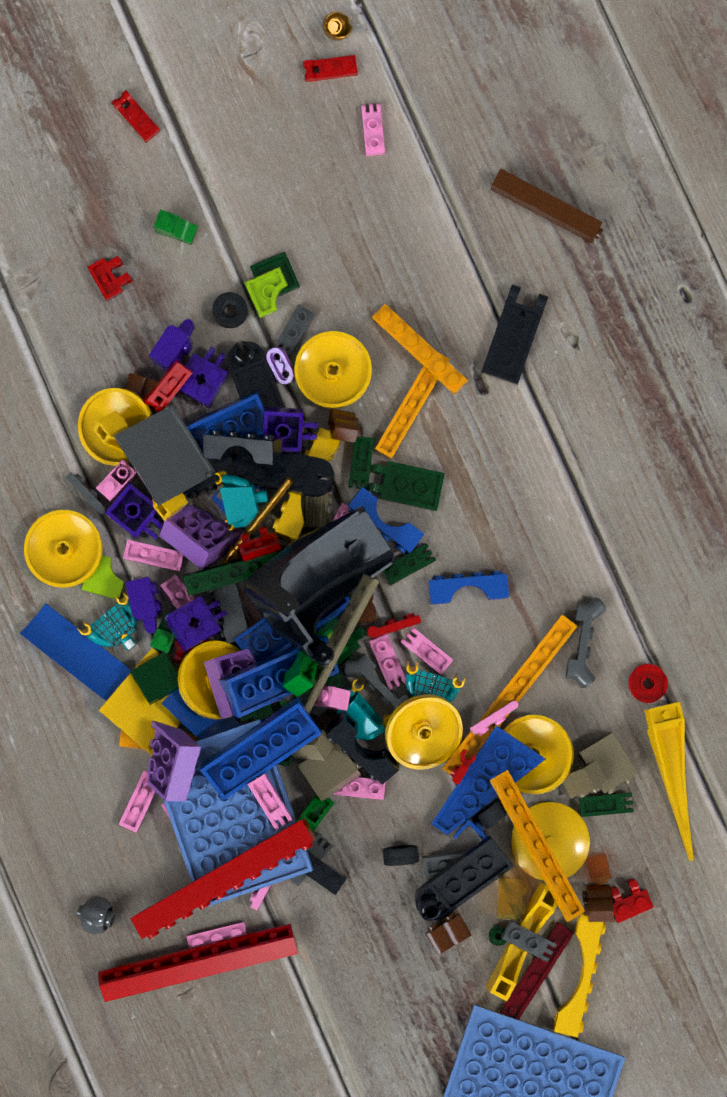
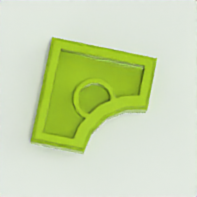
(265, 290)
(104, 581)

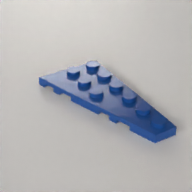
(475, 790)

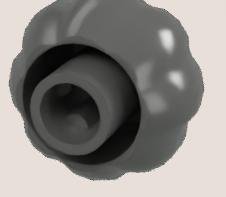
(96, 915)

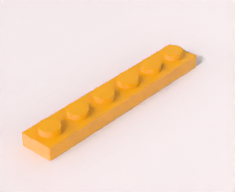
(419, 349)
(407, 413)

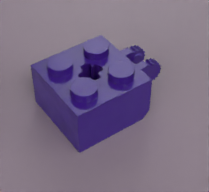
(173, 345)
(213, 375)
(292, 420)
(138, 523)
(144, 602)
(200, 613)

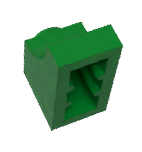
(175, 227)
(163, 637)
(300, 675)
(316, 811)

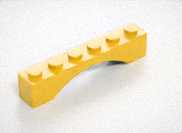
(106, 430)
(292, 522)
(509, 965)
(570, 1014)

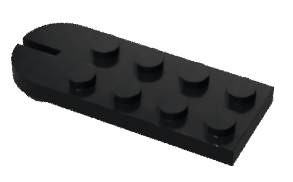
(254, 375)
(303, 469)
(461, 880)

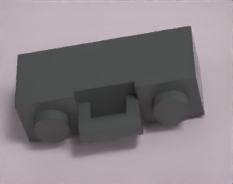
(235, 620)

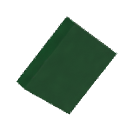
(282, 261)
(156, 678)

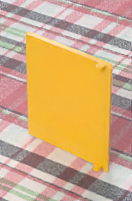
(132, 712)

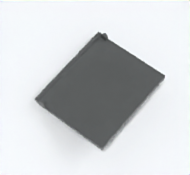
(165, 455)

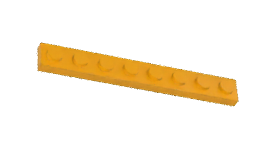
(537, 846)

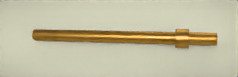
(233, 551)

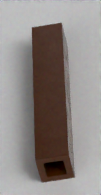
(547, 206)

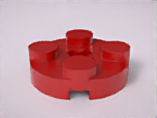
(656, 676)

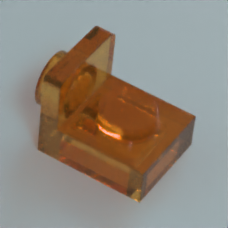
(599, 869)

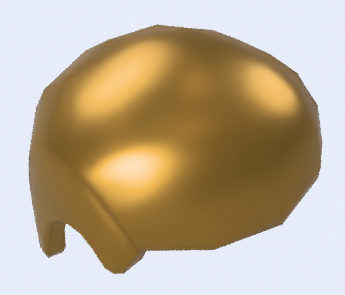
(337, 26)

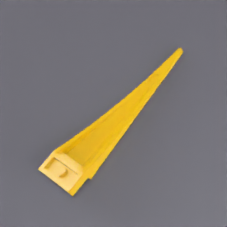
(667, 739)

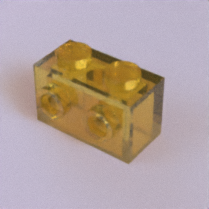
(510, 898)

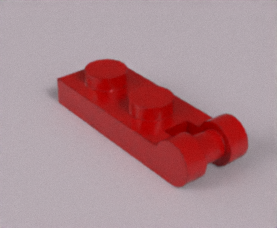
(330, 68)
(136, 117)
(168, 386)
(393, 626)

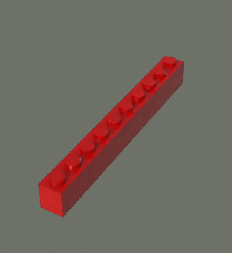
(223, 878)
(197, 962)

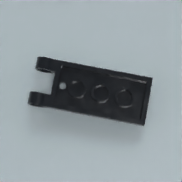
(513, 338)

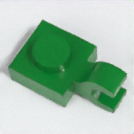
(261, 713)

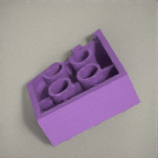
(199, 536)
(221, 667)
(172, 762)

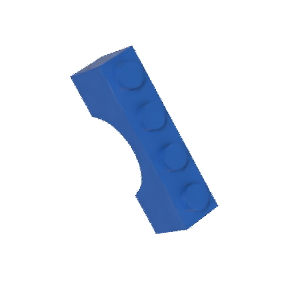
(404, 536)
(494, 586)

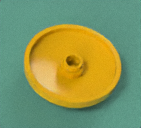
(333, 369)
(101, 405)
(63, 548)
(194, 681)
(423, 732)
(549, 741)
(564, 833)

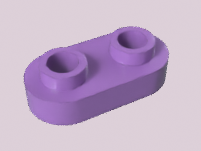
(279, 366)

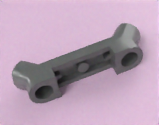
(586, 614)
(363, 668)

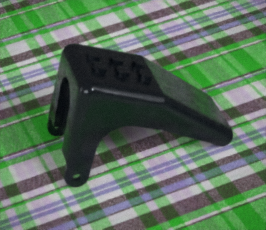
(315, 576)

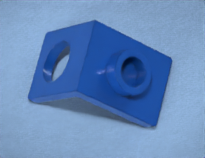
(476, 826)

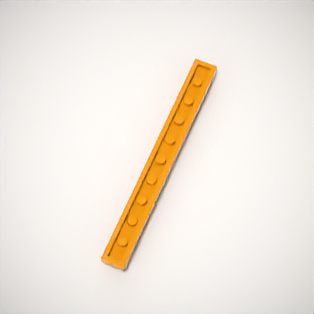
(517, 685)

